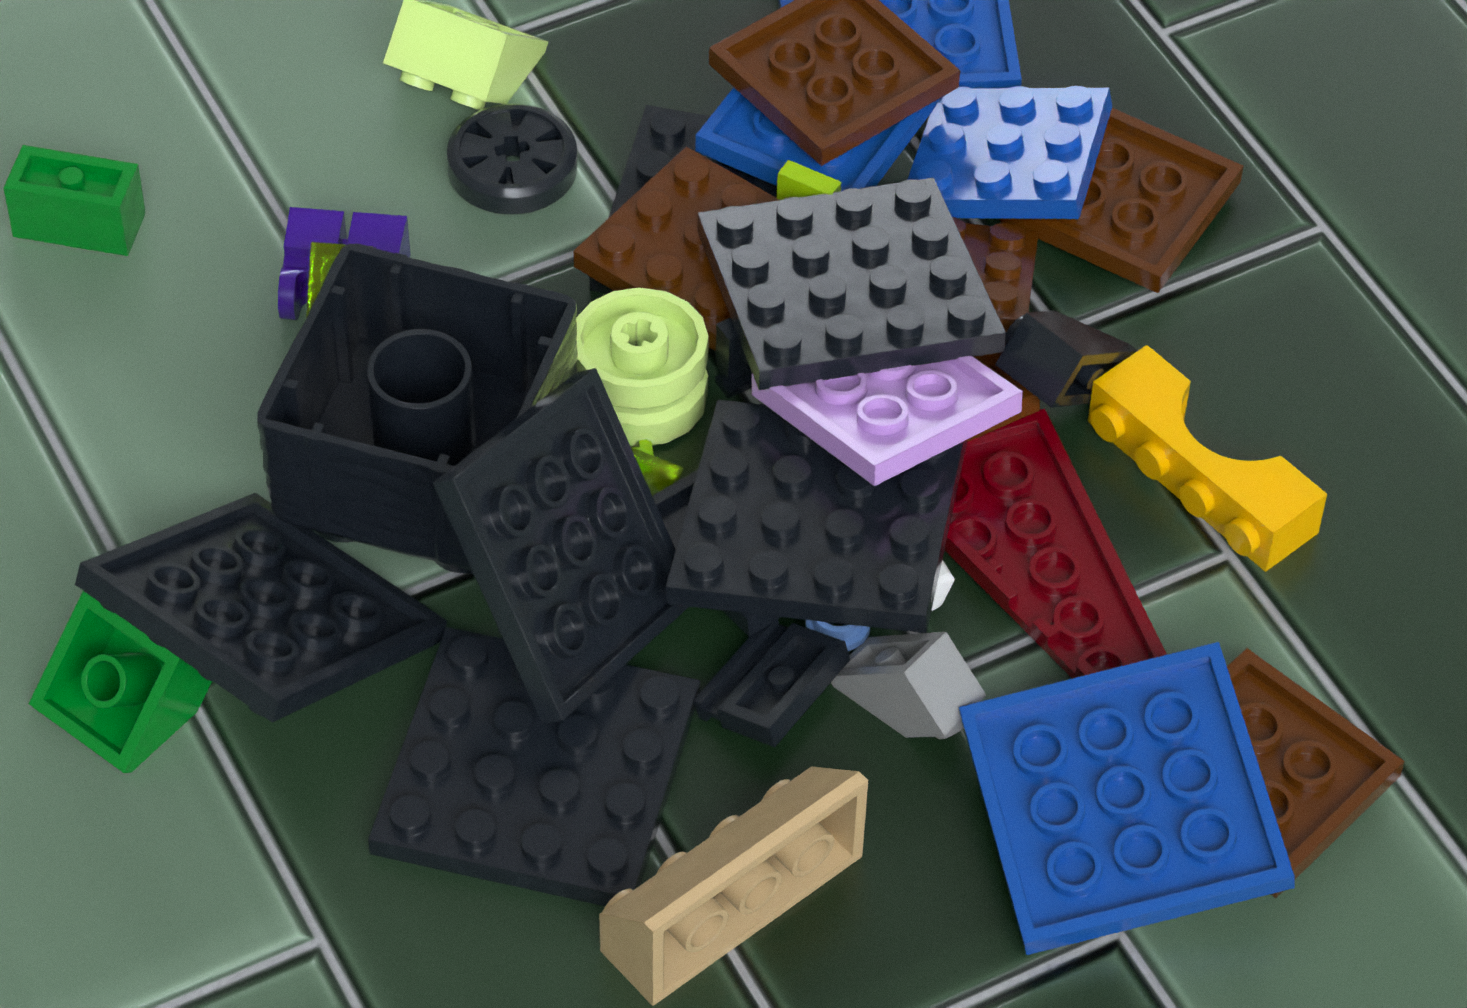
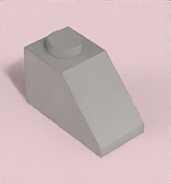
(911, 683)

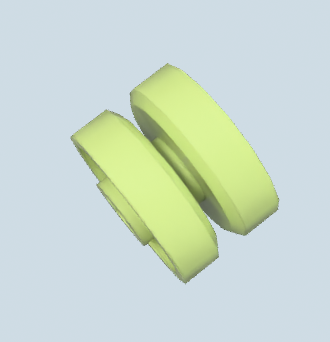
(649, 360)

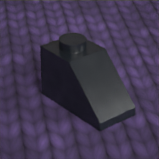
(1059, 356)

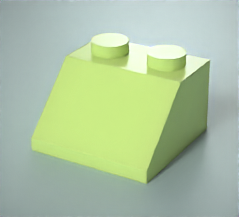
(461, 52)

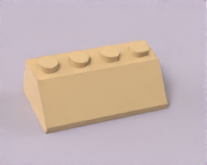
(735, 880)

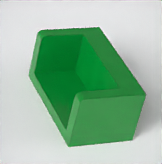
(75, 200)

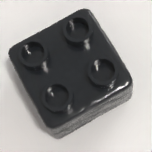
(396, 387)

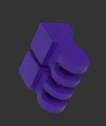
(328, 226)

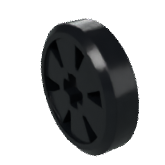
(533, 182)

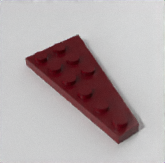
(1043, 552)

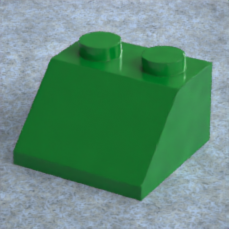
(116, 687)

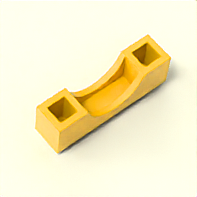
(1257, 505)

